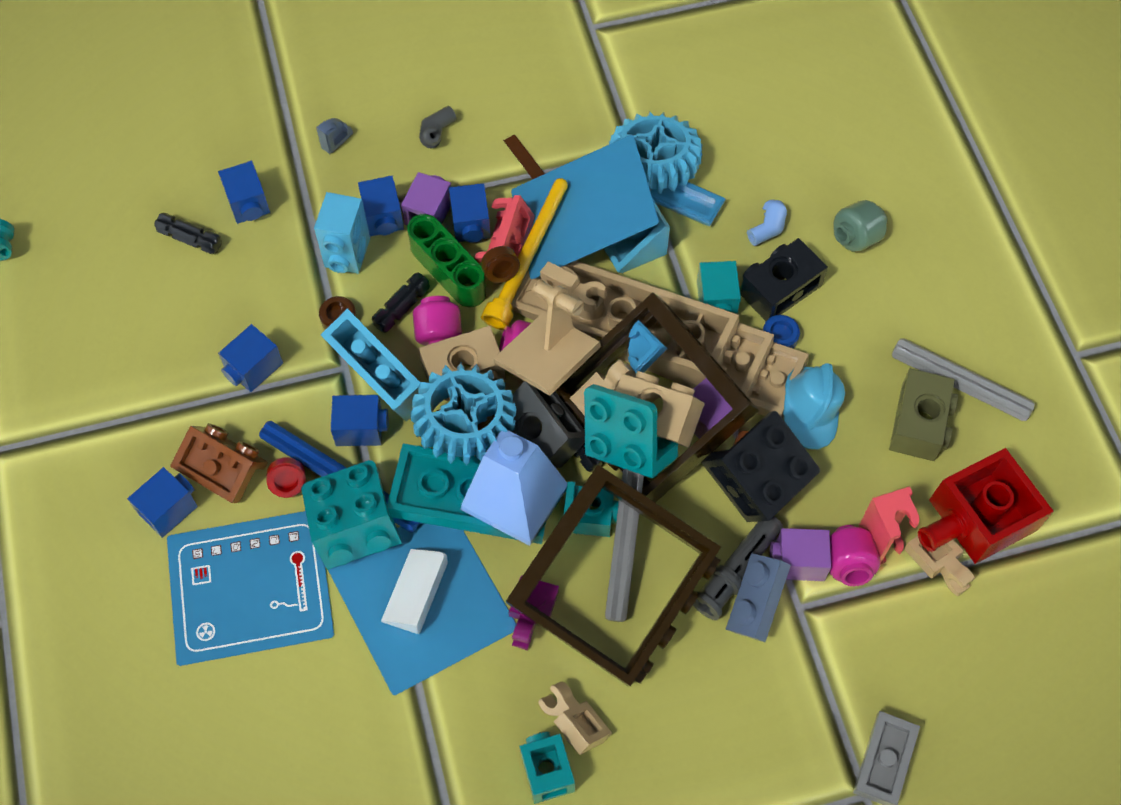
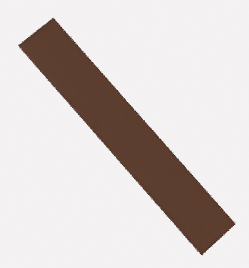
(523, 157)

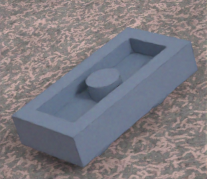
(758, 597)

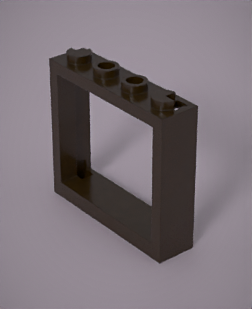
(617, 341)
(681, 600)

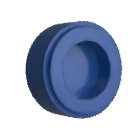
(784, 329)

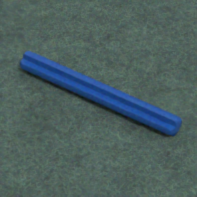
(312, 458)

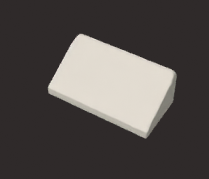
(415, 590)

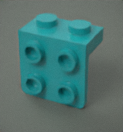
(625, 432)
(349, 515)

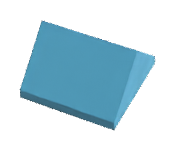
(640, 247)

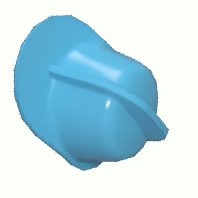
(813, 405)

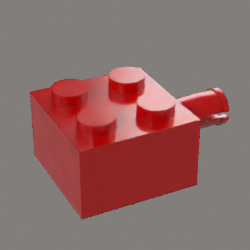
(985, 508)

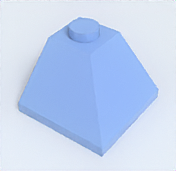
(514, 488)

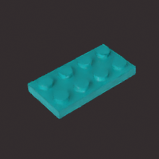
(434, 490)

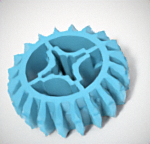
(666, 148)
(450, 428)

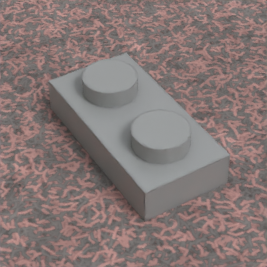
(886, 759)

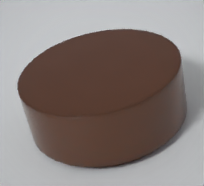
(500, 264)
(333, 308)

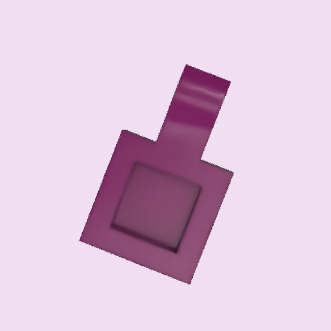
(543, 599)

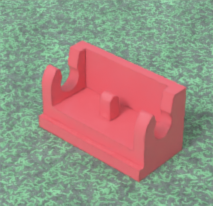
(512, 225)
(884, 518)

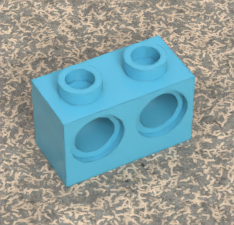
(342, 233)

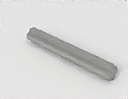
(965, 380)
(623, 554)

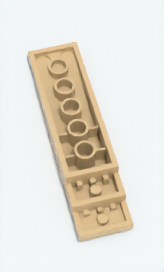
(742, 351)

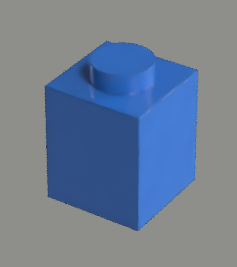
(244, 192)
(381, 206)
(470, 212)
(250, 358)
(358, 420)
(163, 501)

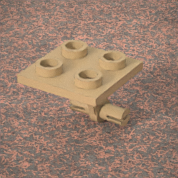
(550, 346)

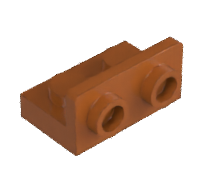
(217, 461)

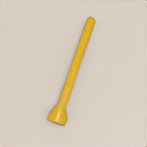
(499, 311)

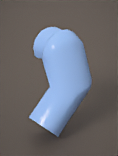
(773, 223)

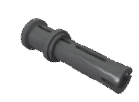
(728, 577)

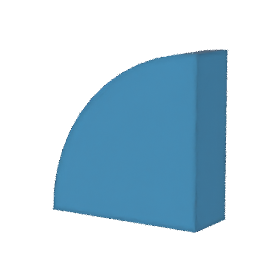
(643, 347)

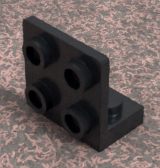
(762, 469)

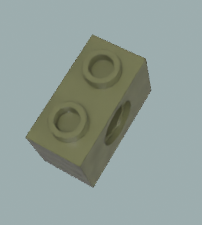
(911, 431)

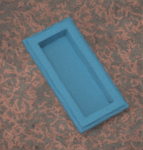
(690, 202)

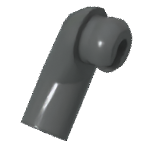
(432, 126)

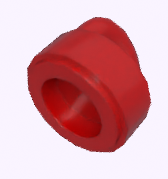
(285, 477)

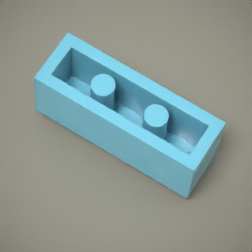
(373, 362)

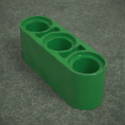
(451, 274)

